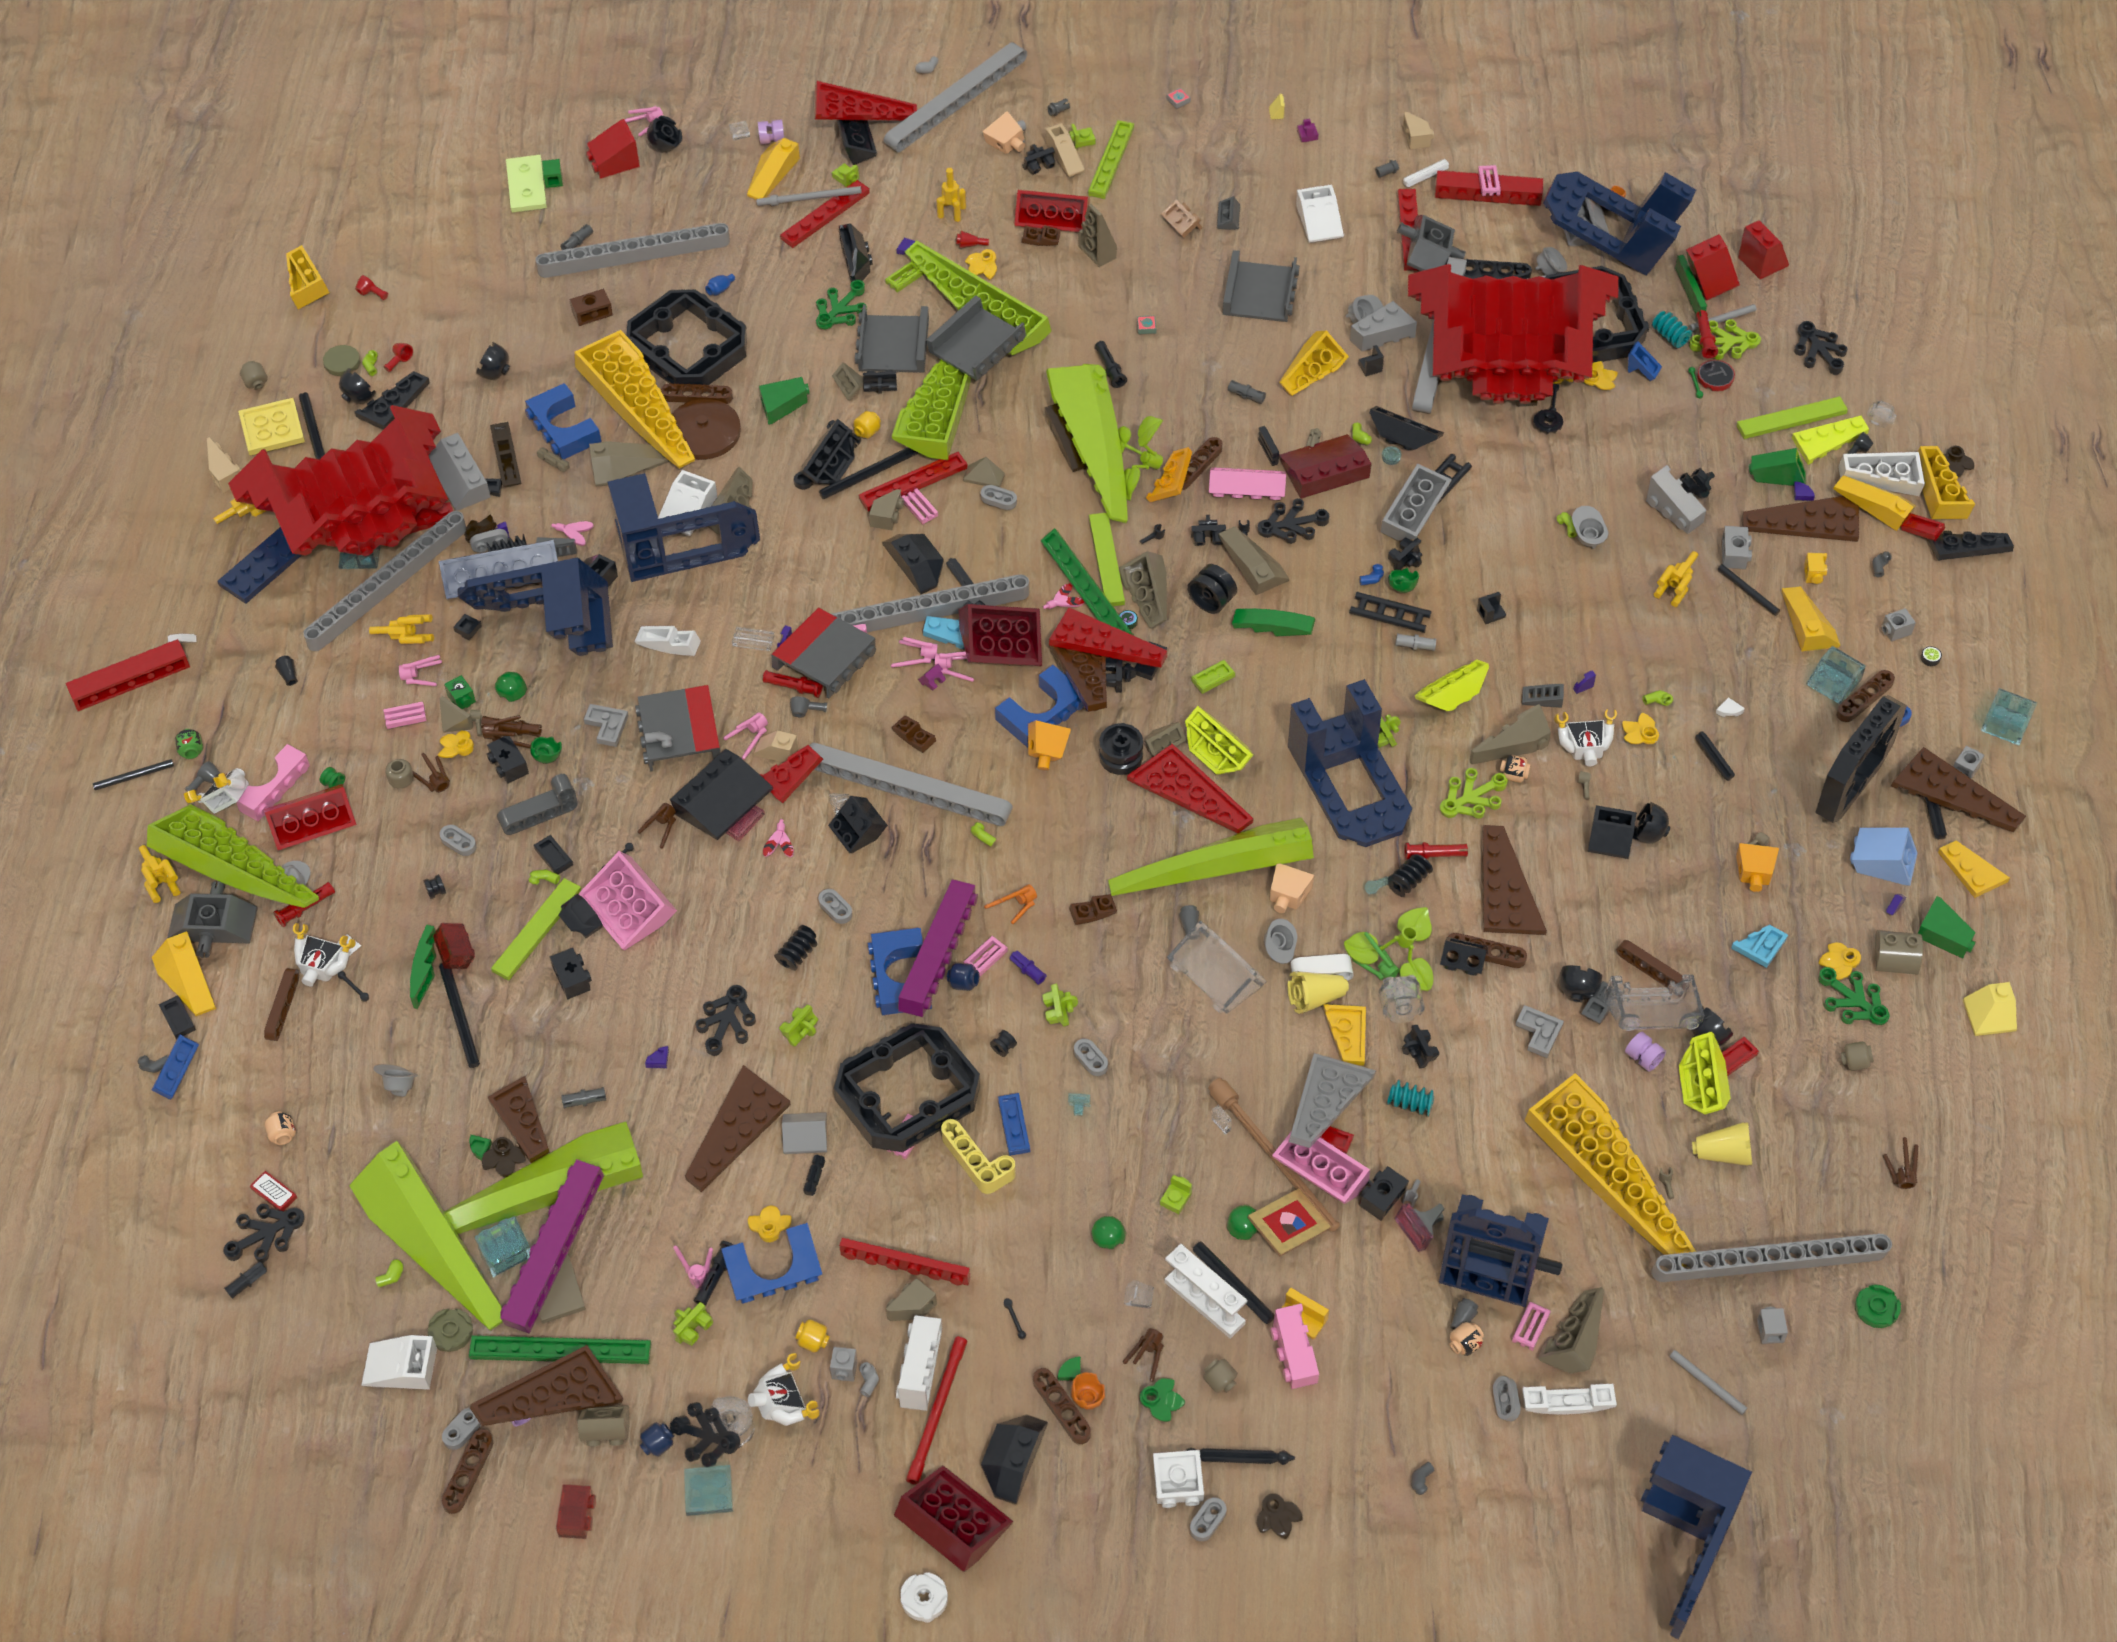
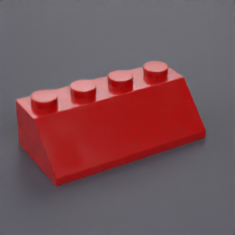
(1050, 209)
(310, 817)

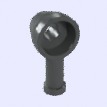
(800, 706)
(205, 773)

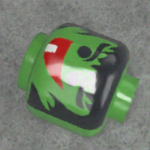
(188, 743)

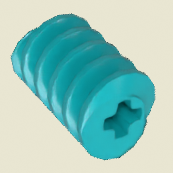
(1672, 329)
(1411, 1097)

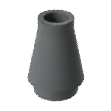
(1189, 917)
(1465, 1312)

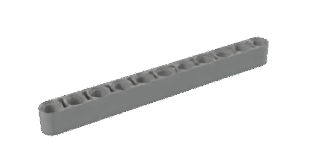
(955, 97)
(632, 250)
(1427, 382)
(384, 581)
(937, 603)
(912, 785)
(1763, 1263)

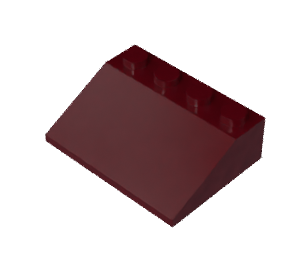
(1326, 465)
(1001, 635)
(952, 1517)

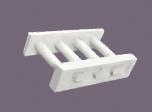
(1205, 1291)

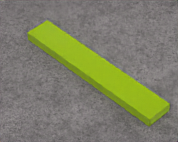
(1111, 159)
(1792, 417)
(1106, 558)
(534, 930)

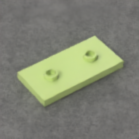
(526, 183)

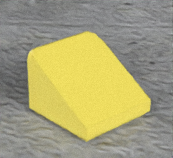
(1277, 108)

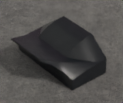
(580, 916)

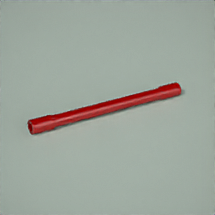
(918, 1464)

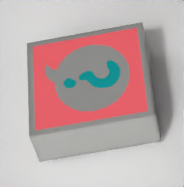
(1178, 98)

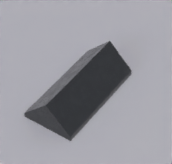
(857, 140)

